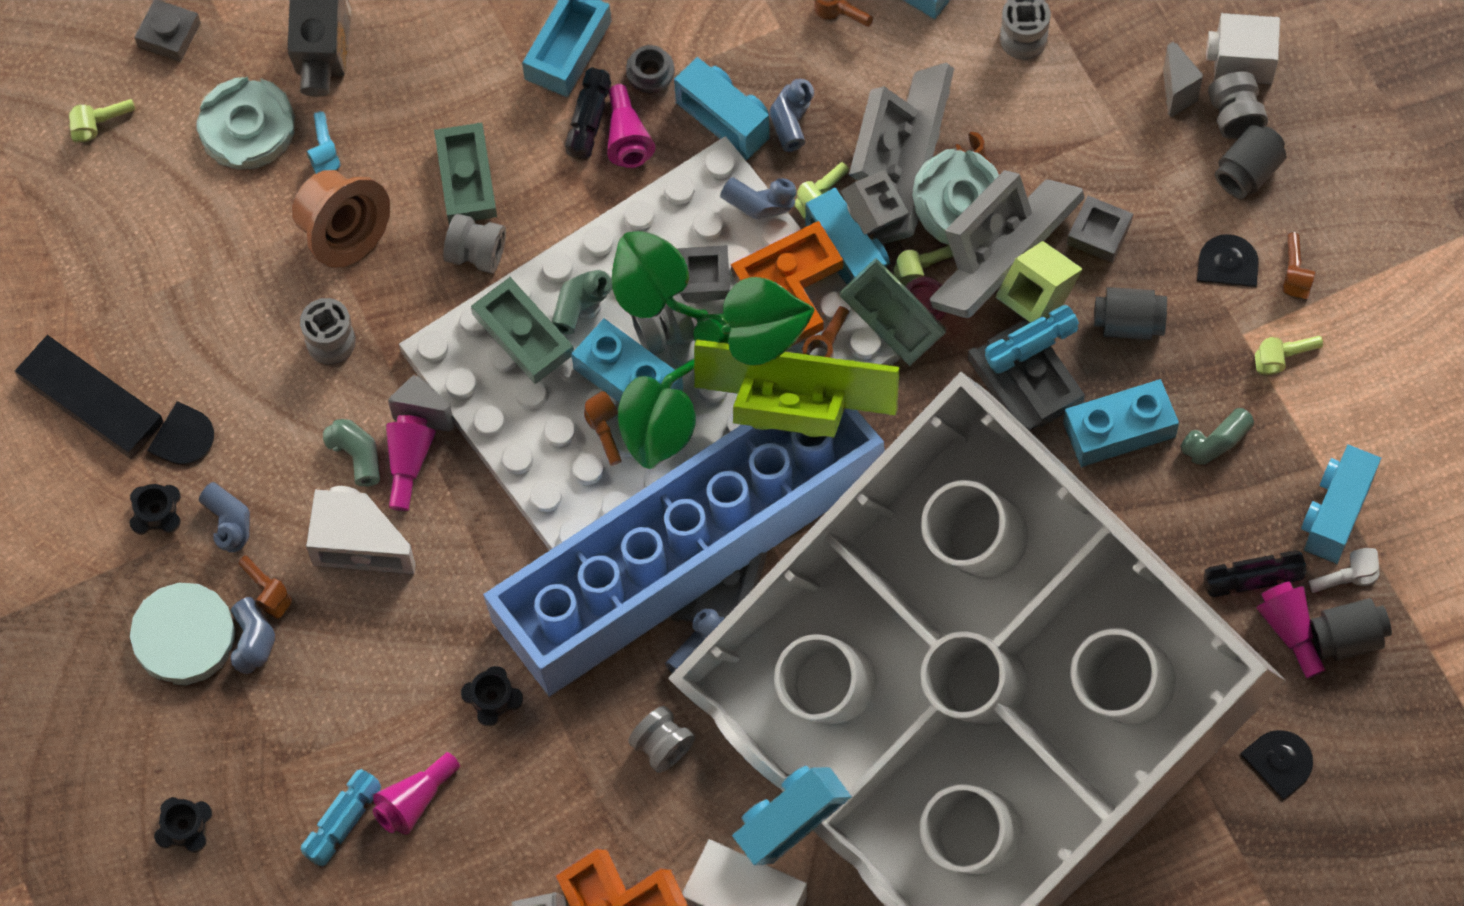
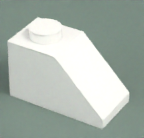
(355, 534)

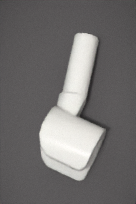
(1363, 571)

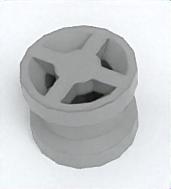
(661, 739)

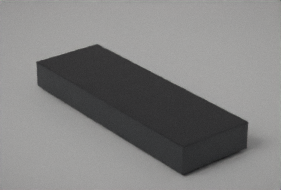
(89, 396)

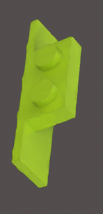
(796, 389)

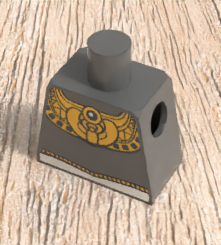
(318, 42)

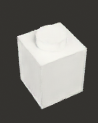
(1245, 45)

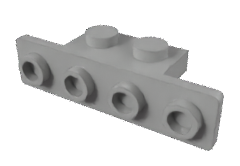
(901, 138)
(997, 231)

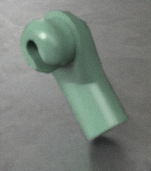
(578, 295)
(1223, 438)
(362, 447)

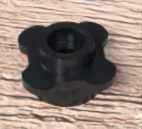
(152, 495)
(496, 681)
(177, 810)

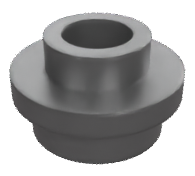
(650, 57)

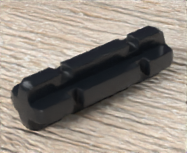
(588, 113)
(1254, 573)

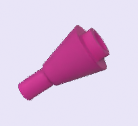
(628, 138)
(407, 447)
(1289, 617)
(405, 801)

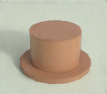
(341, 216)

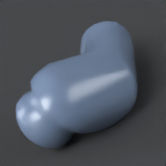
(762, 203)
(256, 638)

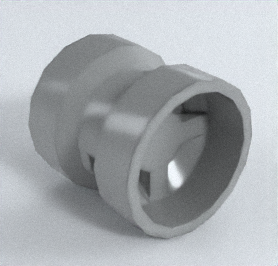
(1024, 28)
(1237, 103)
(474, 243)
(674, 325)
(333, 341)

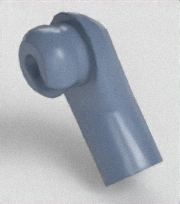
(788, 111)
(232, 517)
(703, 624)

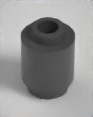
(1250, 161)
(1131, 313)
(1350, 630)

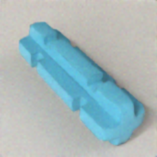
(1031, 339)
(340, 817)

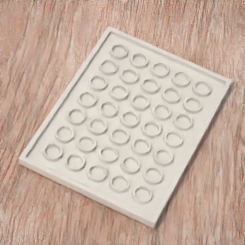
(537, 432)

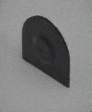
(1228, 261)
(183, 436)
(1281, 760)

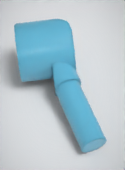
(323, 156)

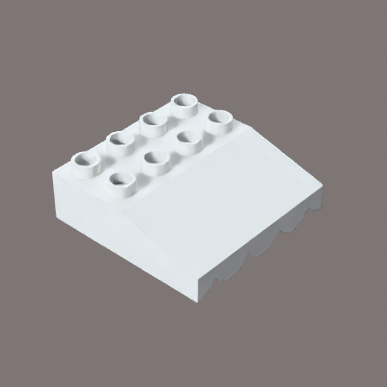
(977, 668)

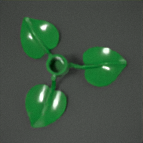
(756, 322)

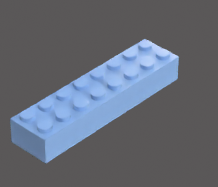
(673, 544)

